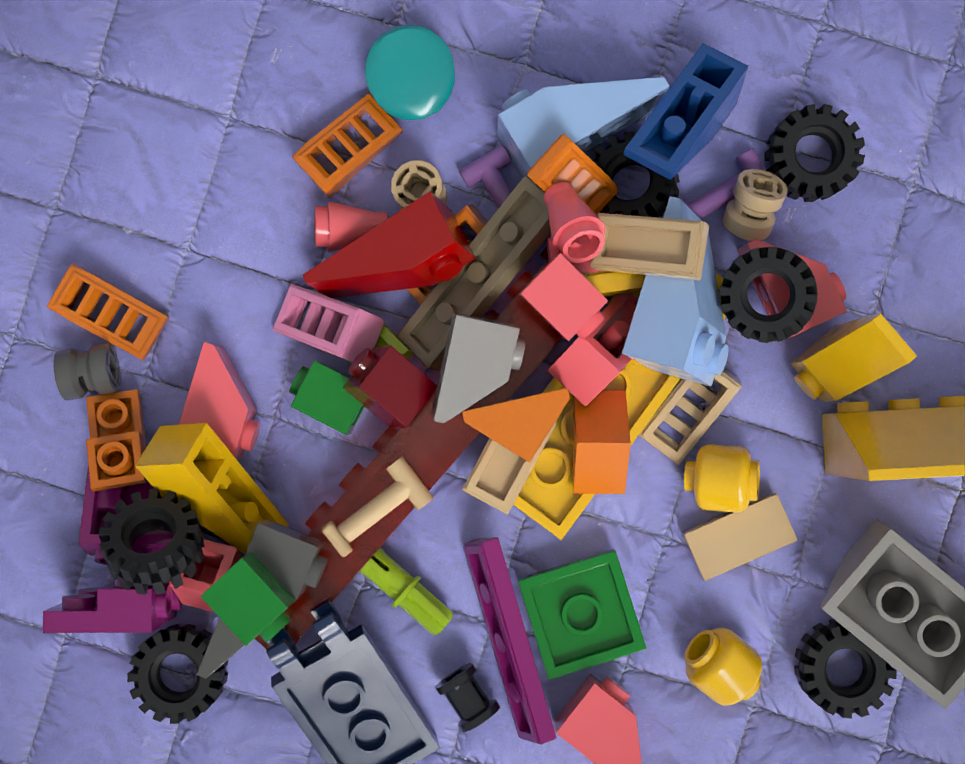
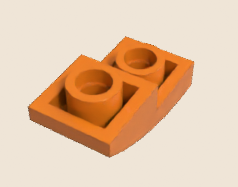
(115, 439)

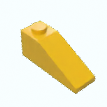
(851, 358)
(205, 473)

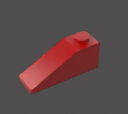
(403, 252)

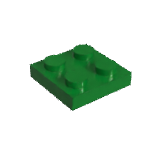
(581, 614)

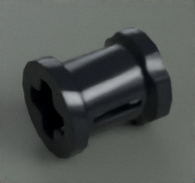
(467, 697)

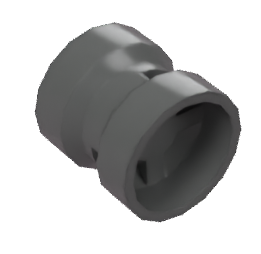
(87, 371)

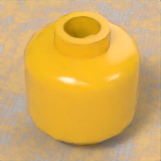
(723, 478)
(723, 666)

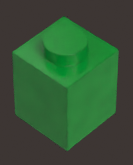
(322, 397)
(250, 600)

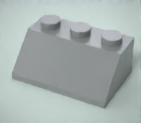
(902, 610)

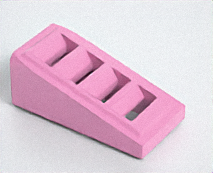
(355, 333)

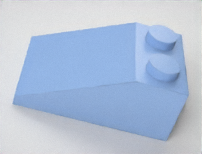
(580, 111)
(680, 320)

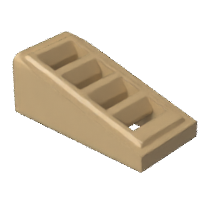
(704, 418)

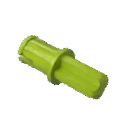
(407, 592)

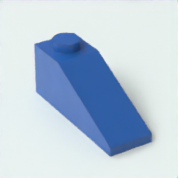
(689, 112)

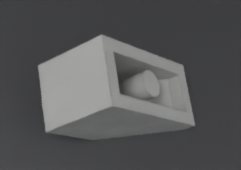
(474, 363)

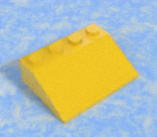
(895, 441)

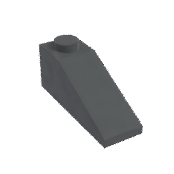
(291, 559)

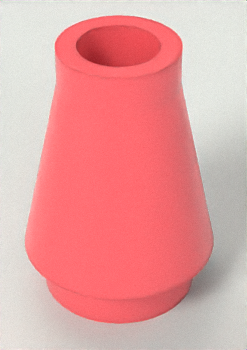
(342, 224)
(573, 225)

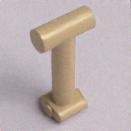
(406, 486)

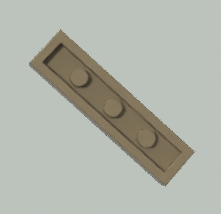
(500, 254)

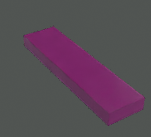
(509, 640)

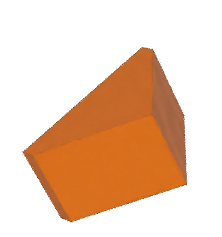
(519, 423)
(601, 444)

